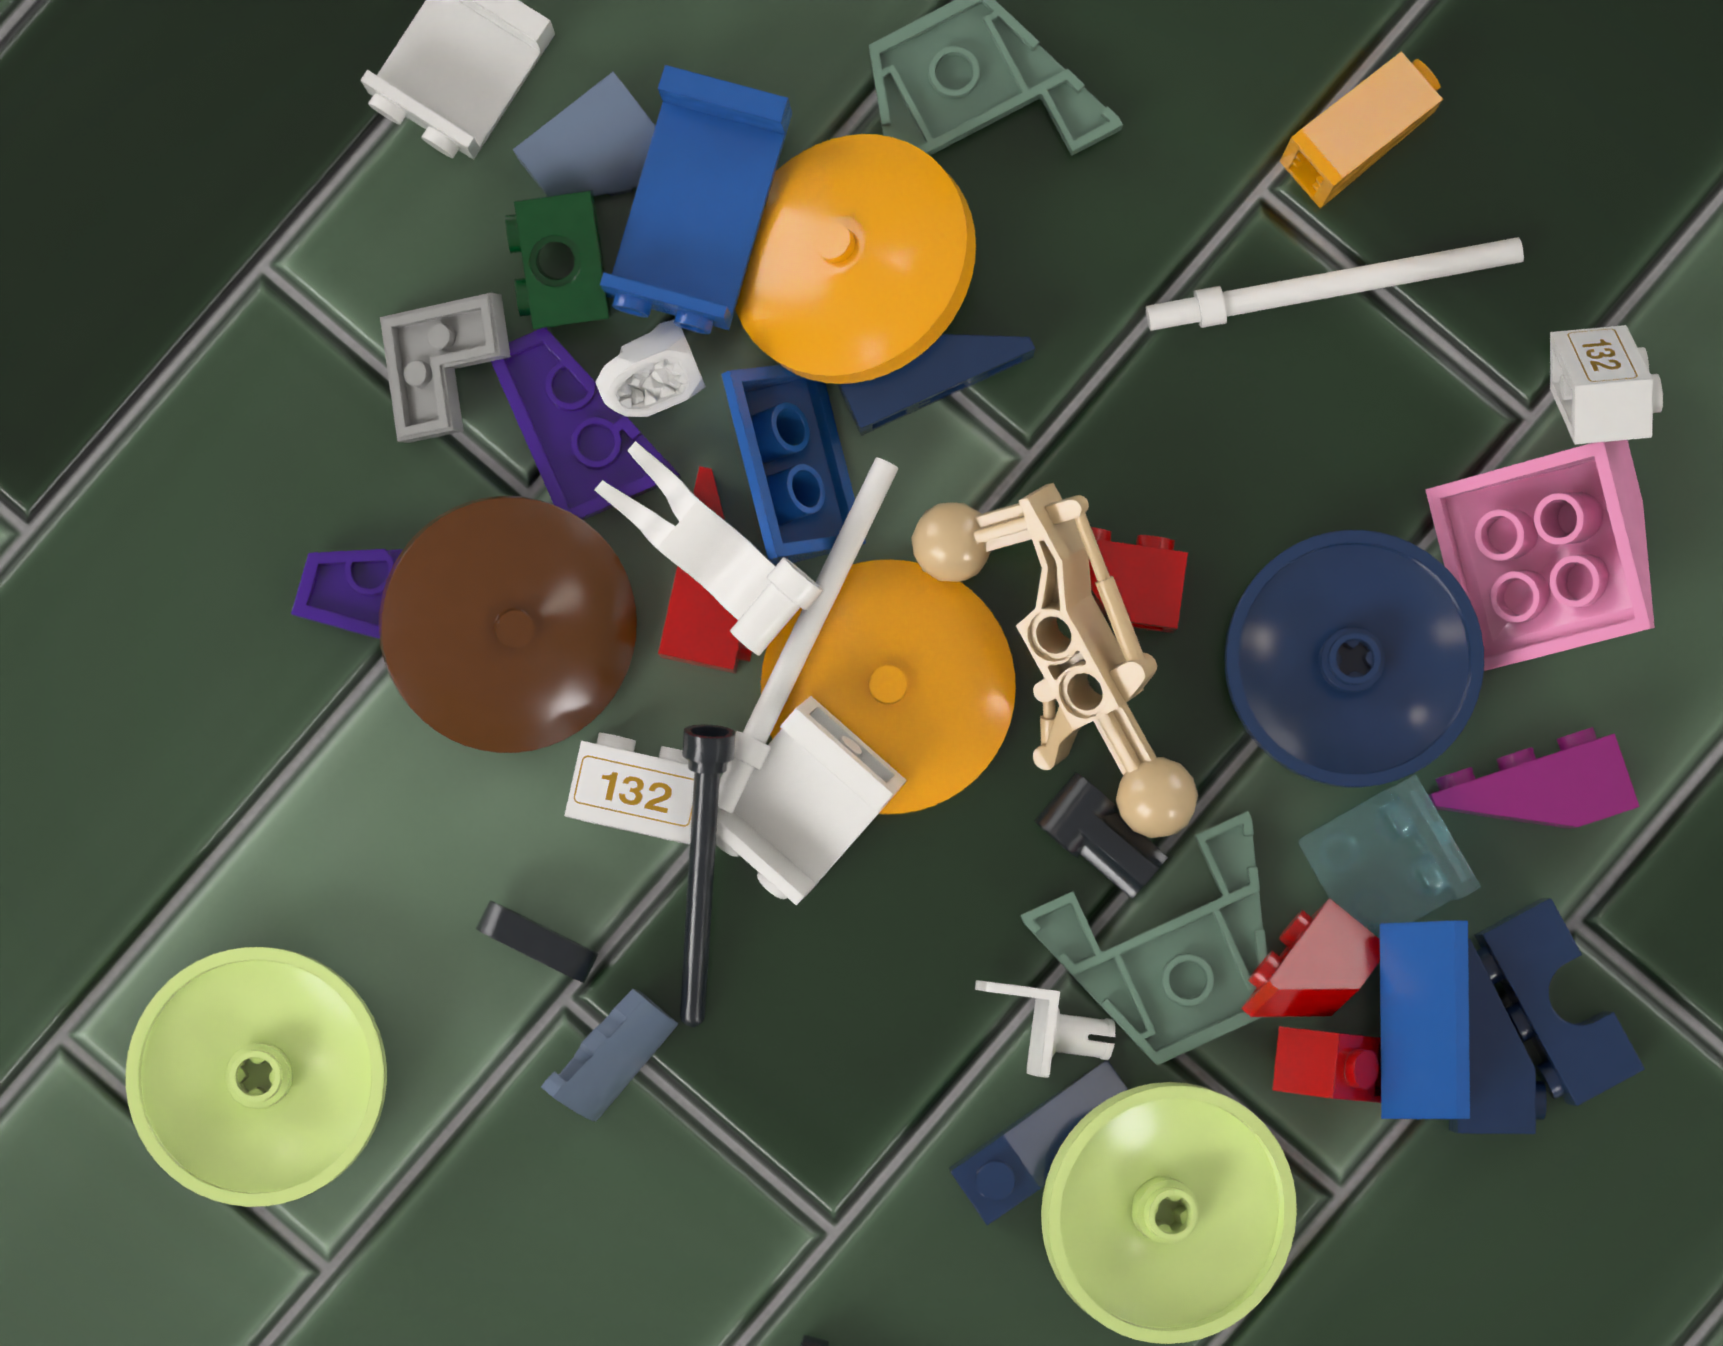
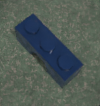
(1576, 1057)

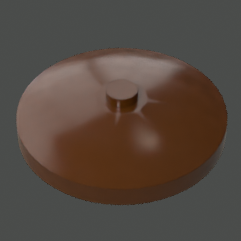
(507, 624)

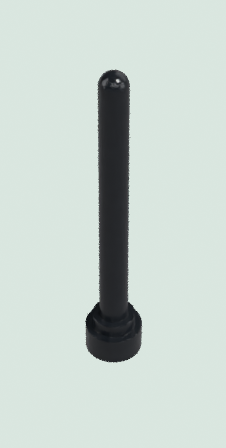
(707, 753)

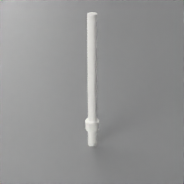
(1213, 306)
(751, 744)

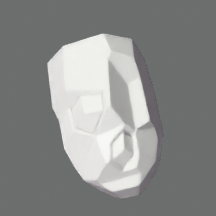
(651, 373)

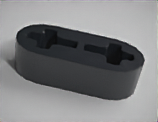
(537, 941)

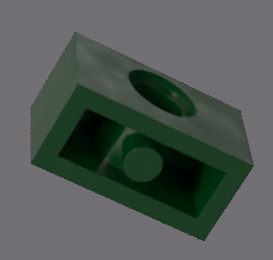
(568, 220)

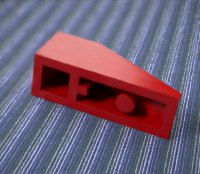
(695, 622)

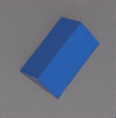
(790, 460)
(1424, 1020)

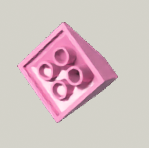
(1549, 551)

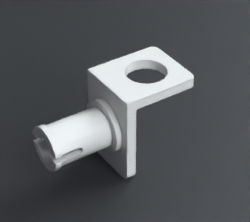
(1056, 1031)

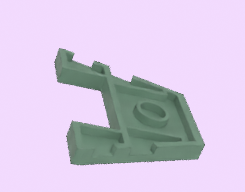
(970, 70)
(1184, 976)

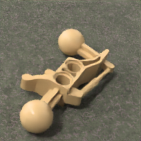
(954, 545)

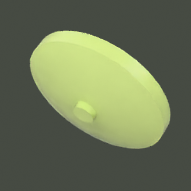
(256, 1076)
(1168, 1212)

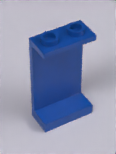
(699, 201)

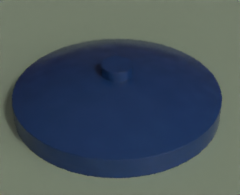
(1354, 658)

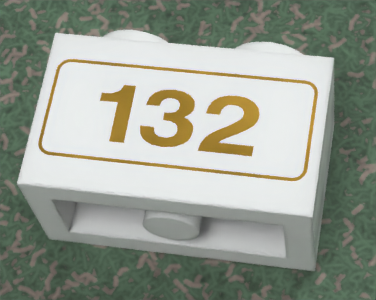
(1603, 384)
(632, 789)

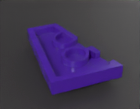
(570, 426)
(345, 589)

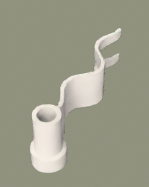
(718, 557)

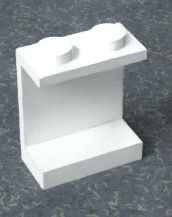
(459, 69)
(806, 802)

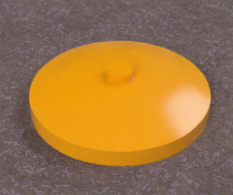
(857, 259)
(912, 675)

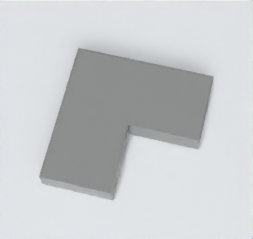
(422, 359)

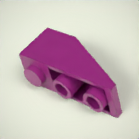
(1557, 790)

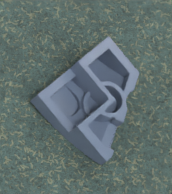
(591, 144)
(611, 1056)

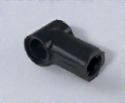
(1090, 827)

